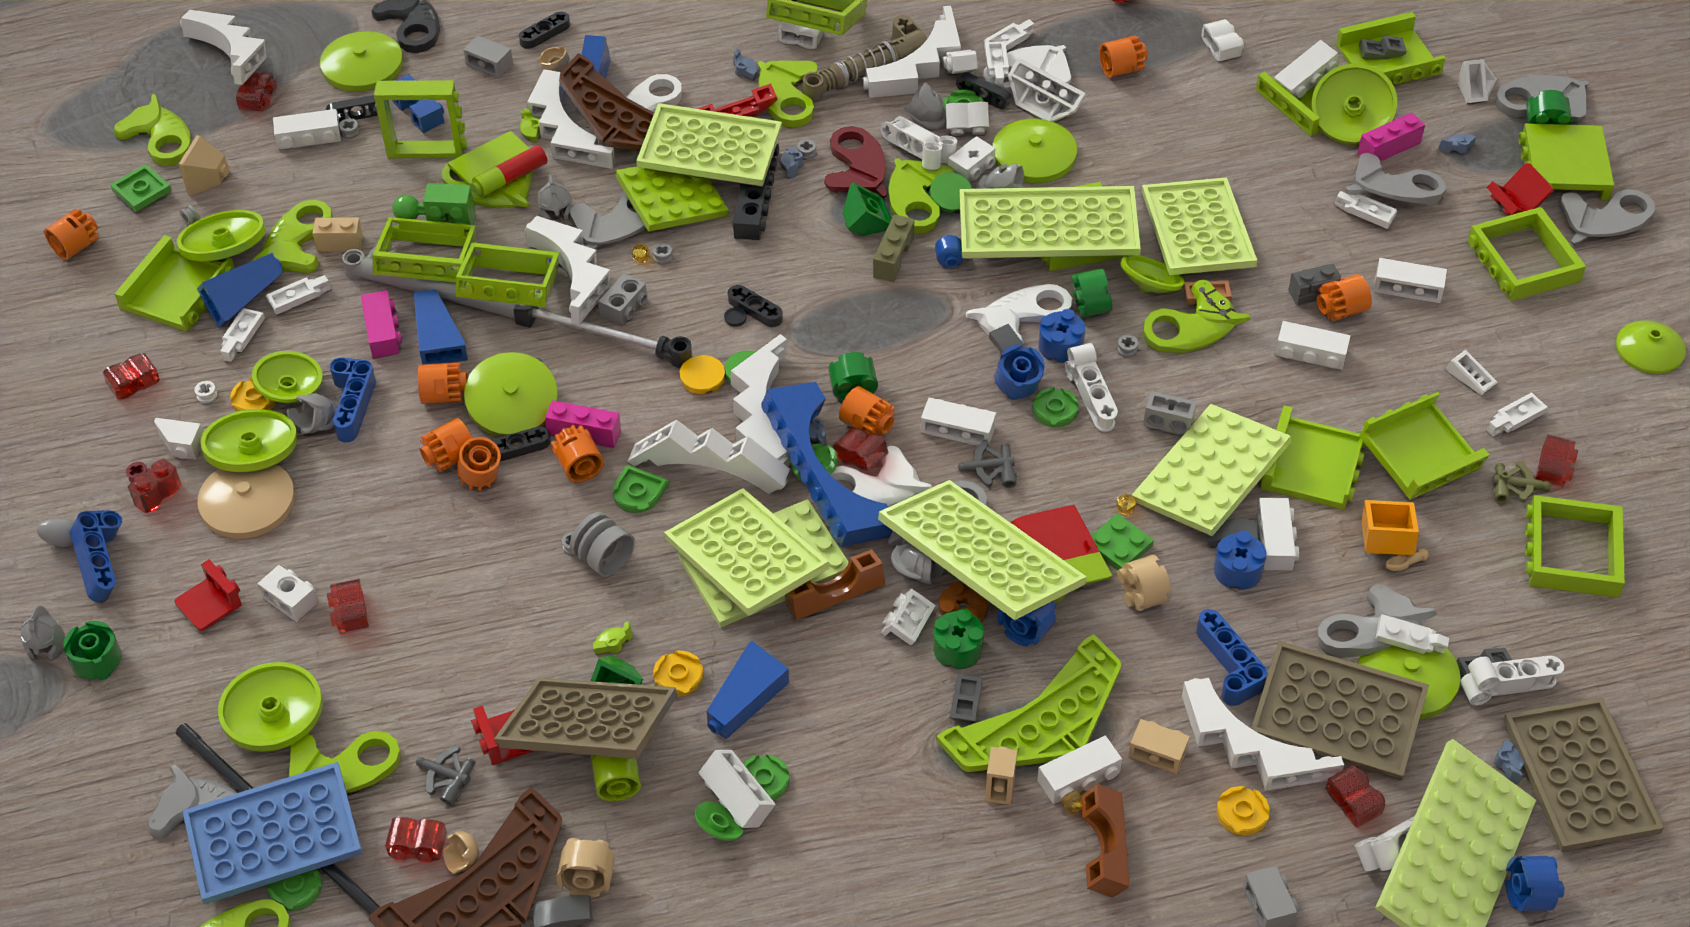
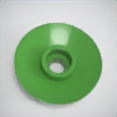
(717, 821)

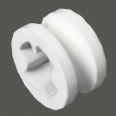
(203, 397)

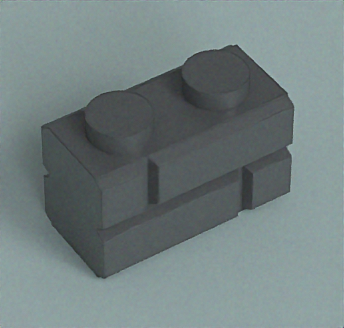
(1305, 283)

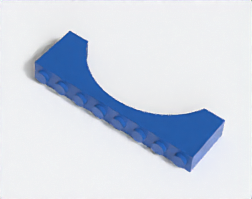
(848, 515)

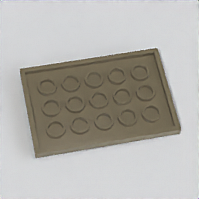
(1340, 709)
(586, 717)
(1582, 774)

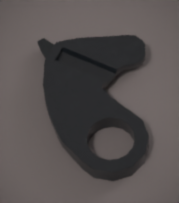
(416, 17)

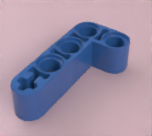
(358, 383)
(89, 538)
(1228, 649)

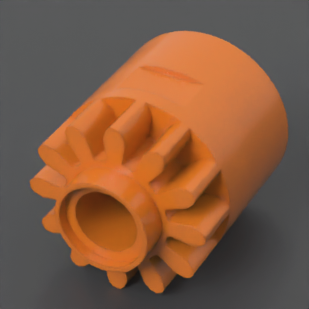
(1122, 56)
(71, 233)
(1344, 297)
(441, 383)
(867, 412)
(443, 444)
(577, 454)
(478, 463)

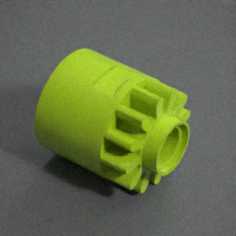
(615, 777)

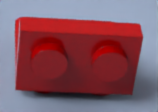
(1522, 192)
(210, 598)
(488, 731)

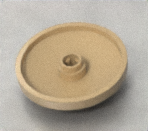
(246, 502)

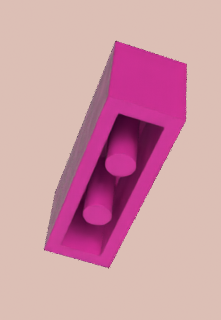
(1392, 137)
(381, 324)
(601, 424)

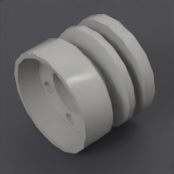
(602, 544)

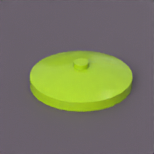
(360, 60)
(1353, 102)
(1038, 145)
(221, 235)
(509, 393)
(248, 440)
(1434, 668)
(270, 706)

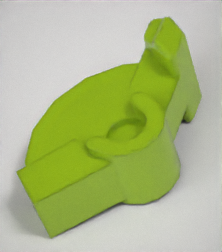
(529, 126)
(612, 639)

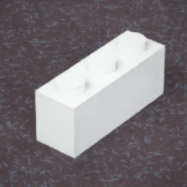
(1308, 69)
(306, 129)
(1410, 280)
(1312, 345)
(957, 422)
(1277, 533)
(1079, 769)
(736, 789)

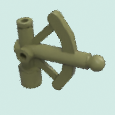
(1506, 483)

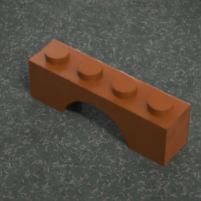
(860, 576)
(1105, 814)

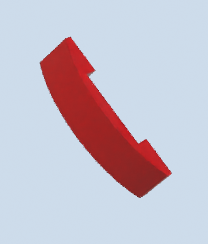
(761, 100)

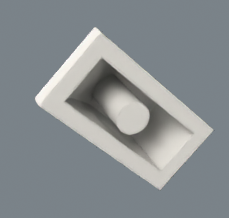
(180, 437)

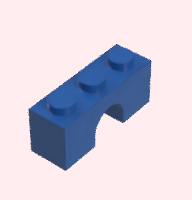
(424, 113)

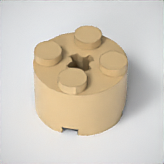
(1144, 583)
(585, 867)

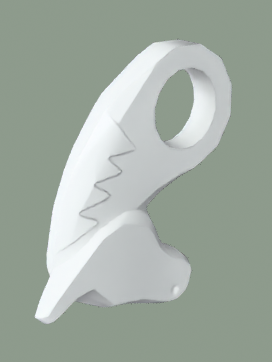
(1046, 57)
(642, 95)
(1019, 307)
(892, 485)

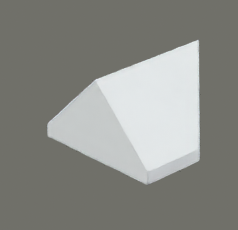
(1476, 81)

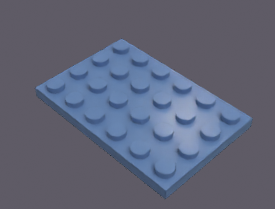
(271, 833)

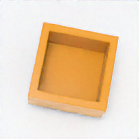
(1389, 527)

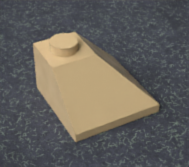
(202, 166)

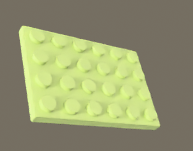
(709, 144)
(1198, 226)
(1211, 469)
(807, 525)
(746, 551)

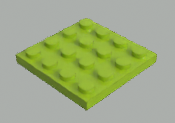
(670, 198)

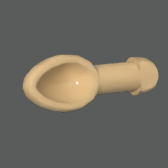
(1400, 563)

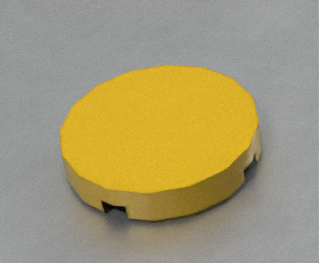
(702, 374)
(246, 397)
(679, 671)
(1242, 811)

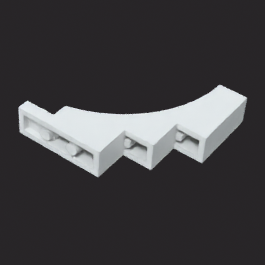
(234, 40)
(903, 75)
(568, 139)
(579, 261)
(752, 381)
(743, 459)
(1277, 762)

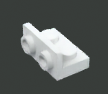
(908, 617)

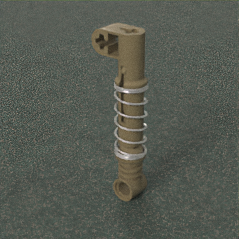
(906, 39)

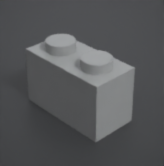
(488, 56)
(1270, 898)

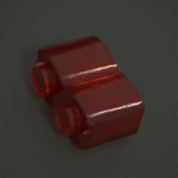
(256, 91)
(132, 375)
(860, 448)
(1556, 460)
(154, 485)
(348, 606)
(1355, 796)
(416, 839)

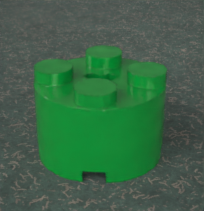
(1549, 108)
(1091, 293)
(850, 372)
(958, 639)
(92, 650)

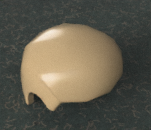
(554, 59)
(461, 852)

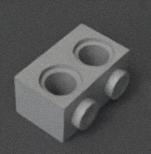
(623, 300)
(1169, 413)

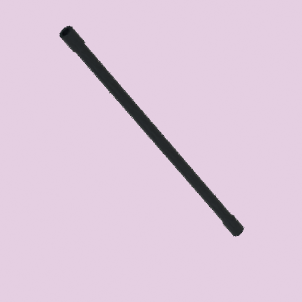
(195, 742)

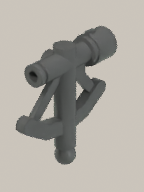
(1001, 462)
(456, 777)

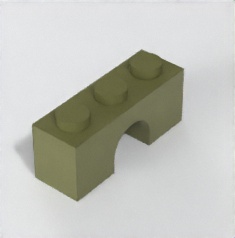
(895, 241)

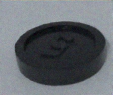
(735, 317)

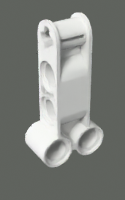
(919, 142)
(1083, 368)
(1509, 677)
(1383, 850)

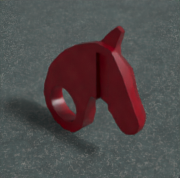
(866, 162)

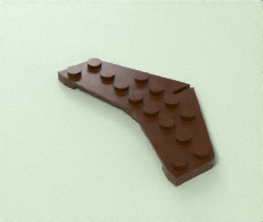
(605, 106)
(500, 879)

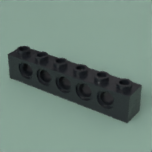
(753, 205)

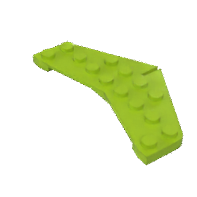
(1041, 728)

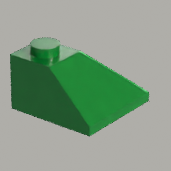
(865, 211)
(615, 671)

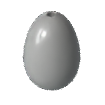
(56, 531)

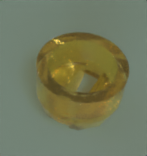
(640, 253)
(1126, 509)
(1072, 802)

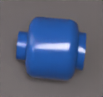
(949, 251)

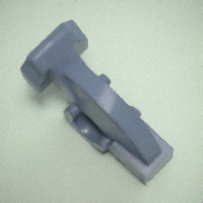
(744, 66)
(1457, 142)
(791, 161)
(816, 431)
(1510, 761)

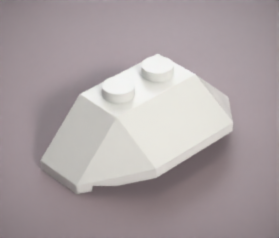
(1042, 92)

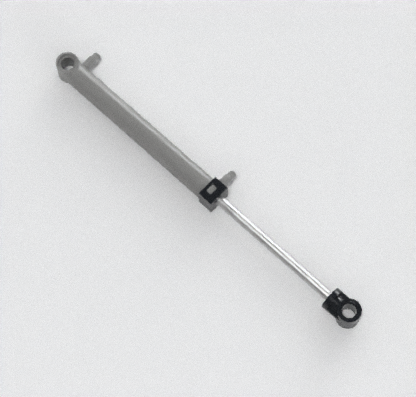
(359, 266)

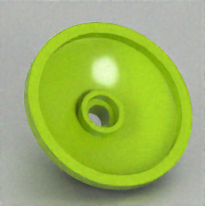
(1150, 274)
(1650, 347)
(286, 375)

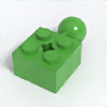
(440, 204)

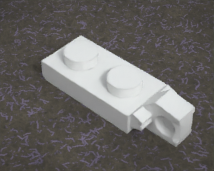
(1012, 34)
(997, 61)
(1366, 209)
(297, 293)
(240, 333)
(1517, 414)
(1409, 635)

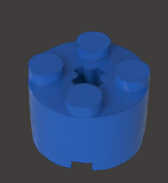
(1058, 333)
(1019, 371)
(1239, 560)
(1030, 627)
(1533, 883)

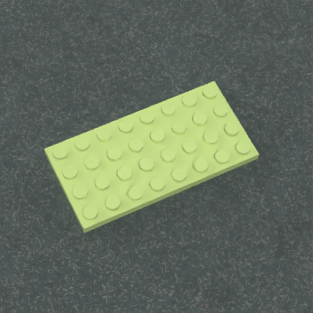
(1049, 222)
(982, 549)
(1457, 845)

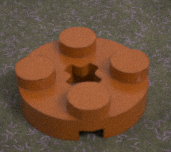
(962, 593)

